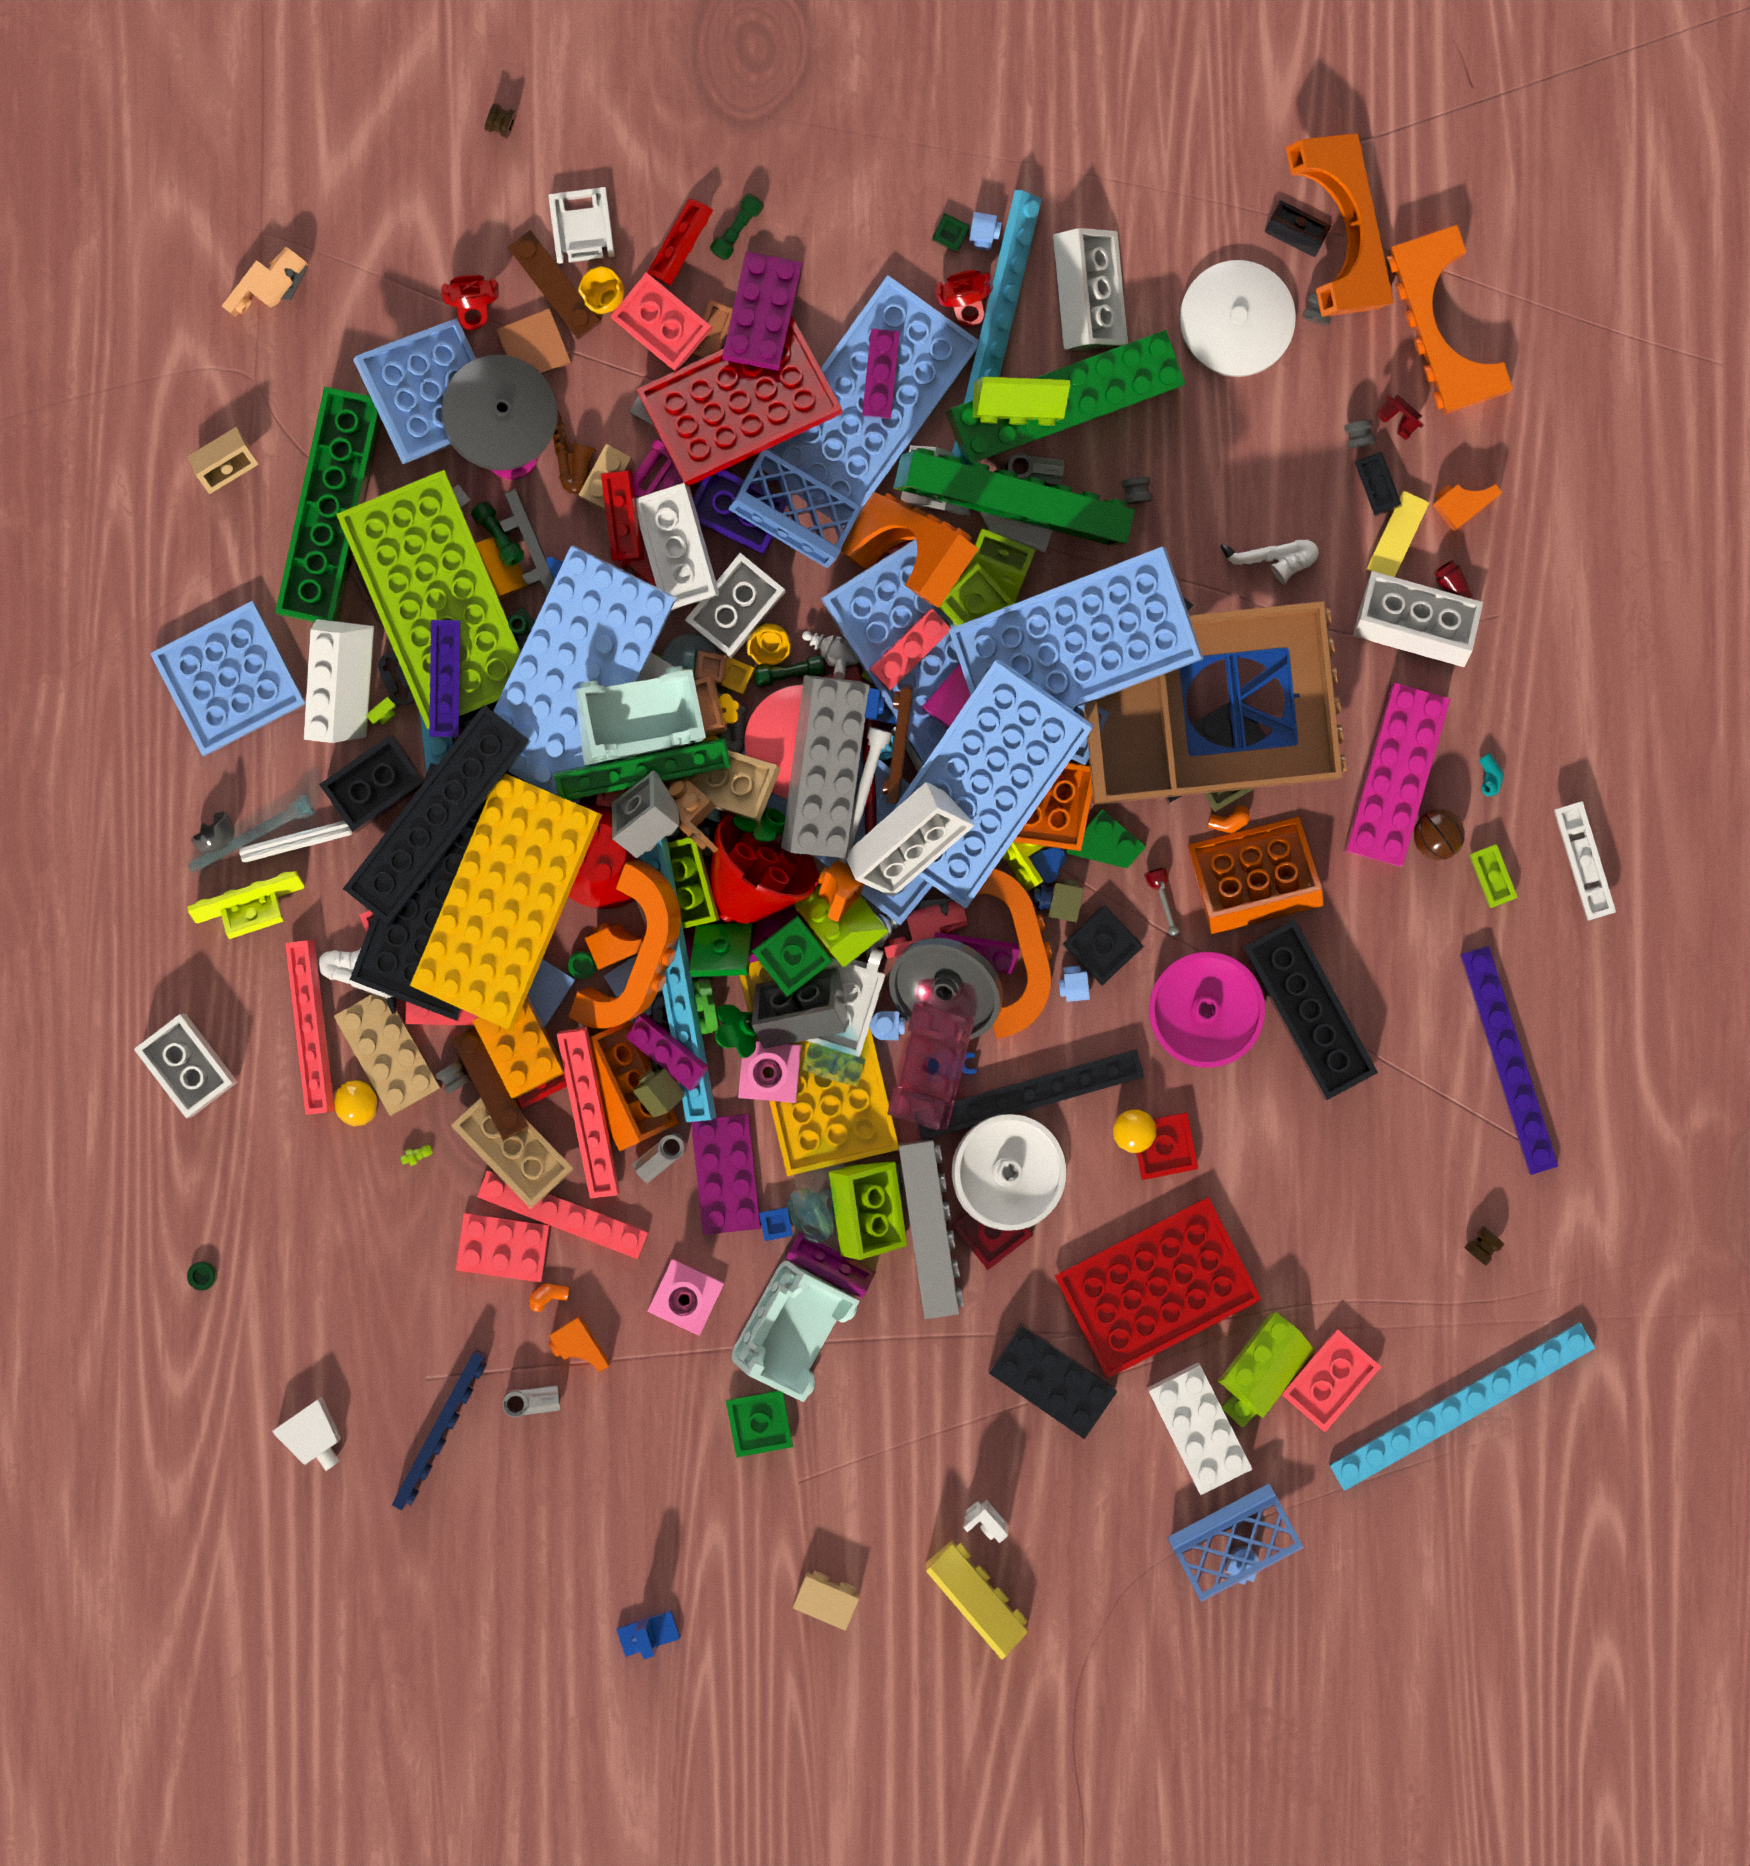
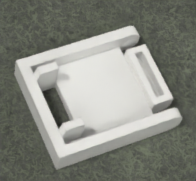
(581, 231)

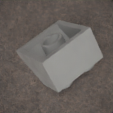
(644, 815)

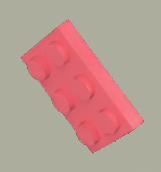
(661, 322)
(502, 1247)
(1331, 1380)

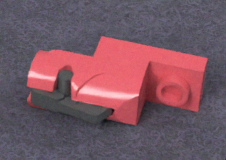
(930, 917)

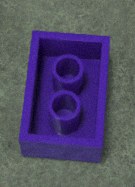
(712, 506)

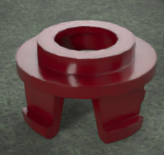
(1410, 422)

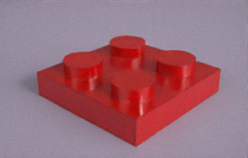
(1171, 1150)

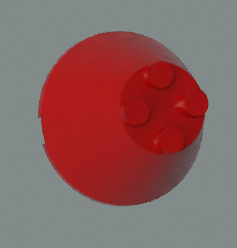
(601, 866)
(755, 876)

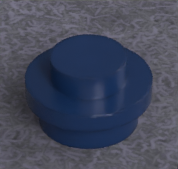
(1042, 896)

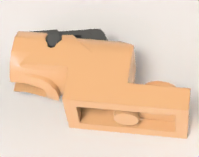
(269, 284)

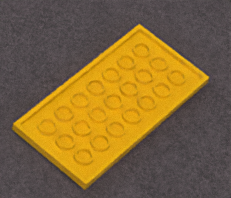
(505, 901)
(830, 1118)

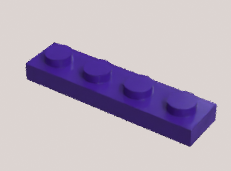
(445, 678)

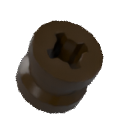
(500, 120)

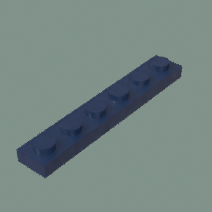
(446, 1419)

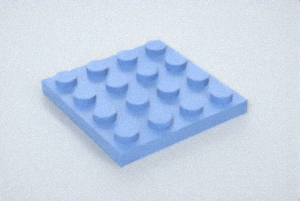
(410, 382)
(228, 678)

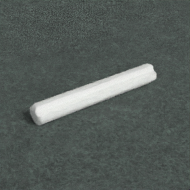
(294, 841)

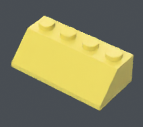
(977, 1599)

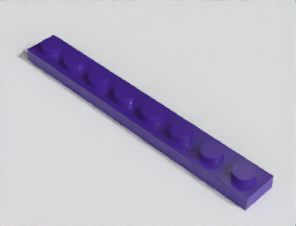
(1509, 1060)

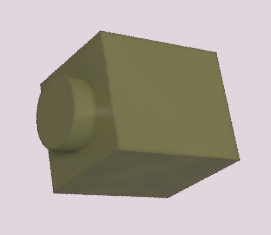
(1066, 901)
(658, 1092)

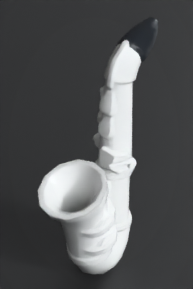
(1291, 557)
(339, 966)

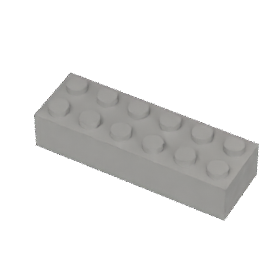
(825, 766)
(928, 1228)

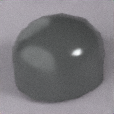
(214, 836)

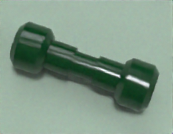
(750, 207)
(484, 515)
(767, 675)

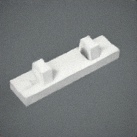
(1584, 861)

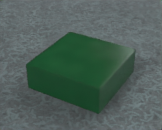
(950, 232)

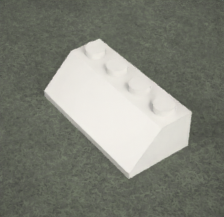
(1090, 289)
(1418, 619)
(338, 681)
(908, 840)

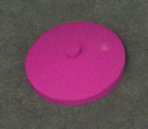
(1206, 1009)

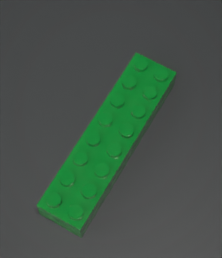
(1096, 389)
(332, 483)
(1014, 498)

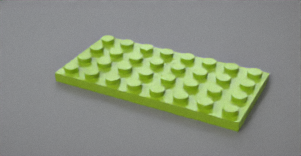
(426, 569)

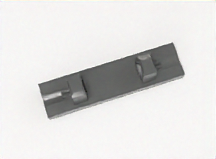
(521, 520)

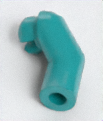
(1493, 777)

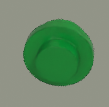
(582, 965)

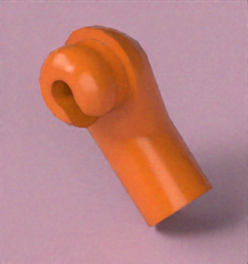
(1232, 823)
(545, 1293)

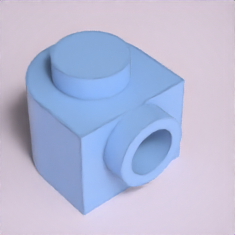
(984, 230)
(1074, 984)
(887, 1025)
(1233, 1567)

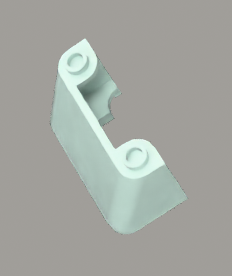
(639, 716)
(791, 1329)

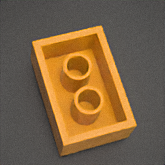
(521, 1056)

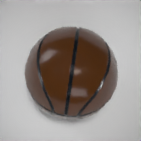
(1439, 834)

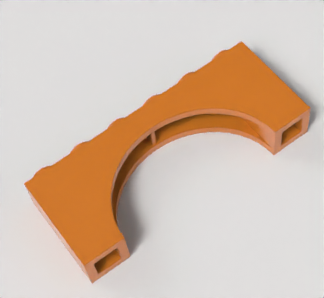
(1340, 168)
(1455, 378)
(941, 548)

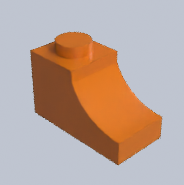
(1460, 505)
(839, 889)
(612, 944)
(577, 1341)

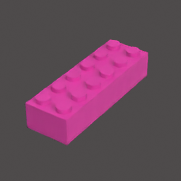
(1397, 774)

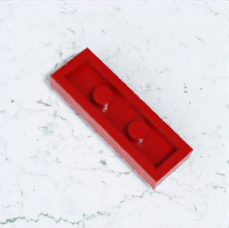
(679, 241)
(621, 515)

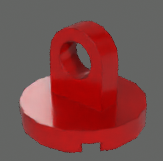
(965, 290)
(470, 293)

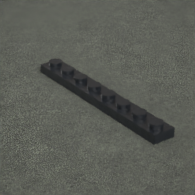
(1041, 1091)

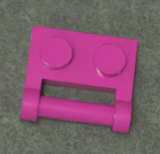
(667, 476)

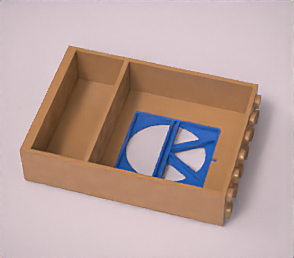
(1156, 752)

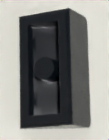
(1297, 228)

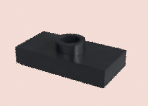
(1378, 483)

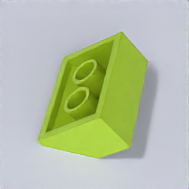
(1020, 400)
(692, 883)
(850, 935)
(867, 1209)
(1267, 1364)

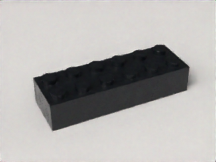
(1309, 1009)

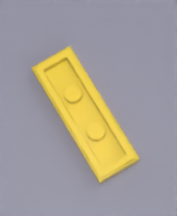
(1398, 535)

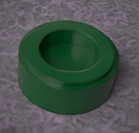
(202, 1275)

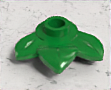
(770, 825)
(736, 1030)

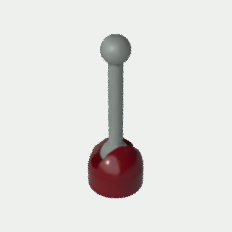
(1158, 880)

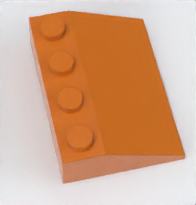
(1063, 811)
(1255, 875)

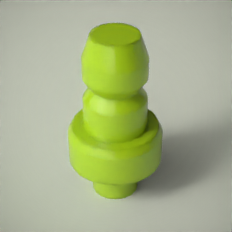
(413, 1156)

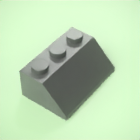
(806, 1014)

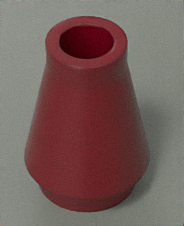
(1452, 579)

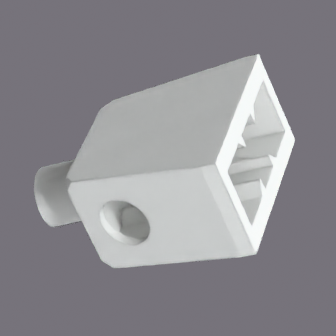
(311, 1435)

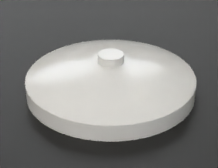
(1237, 318)
(1009, 1172)

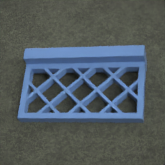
(787, 529)
(1223, 1520)

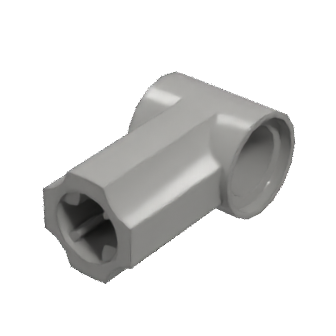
(1039, 467)
(658, 1158)
(535, 1401)

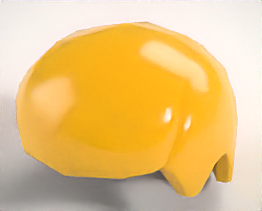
(601, 290)
(768, 644)
(355, 1103)
(1134, 1131)

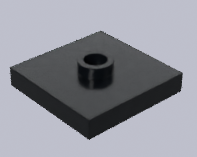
(1103, 945)

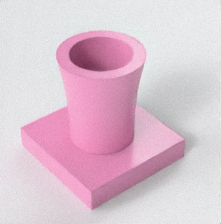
(783, 1084)
(700, 1288)

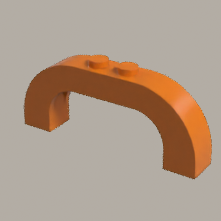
(1033, 950)
(656, 953)

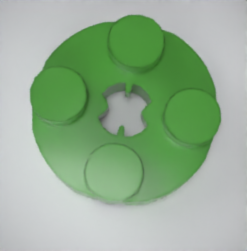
(705, 1004)

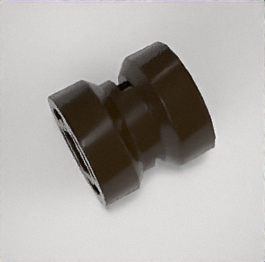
(1484, 1245)

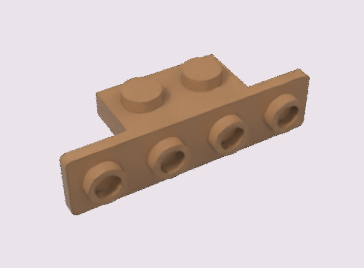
(692, 810)

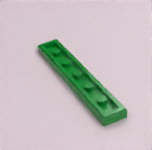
(628, 771)

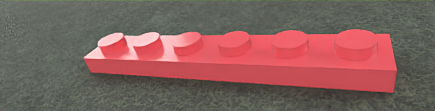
(310, 1027)
(588, 1112)
(568, 1217)

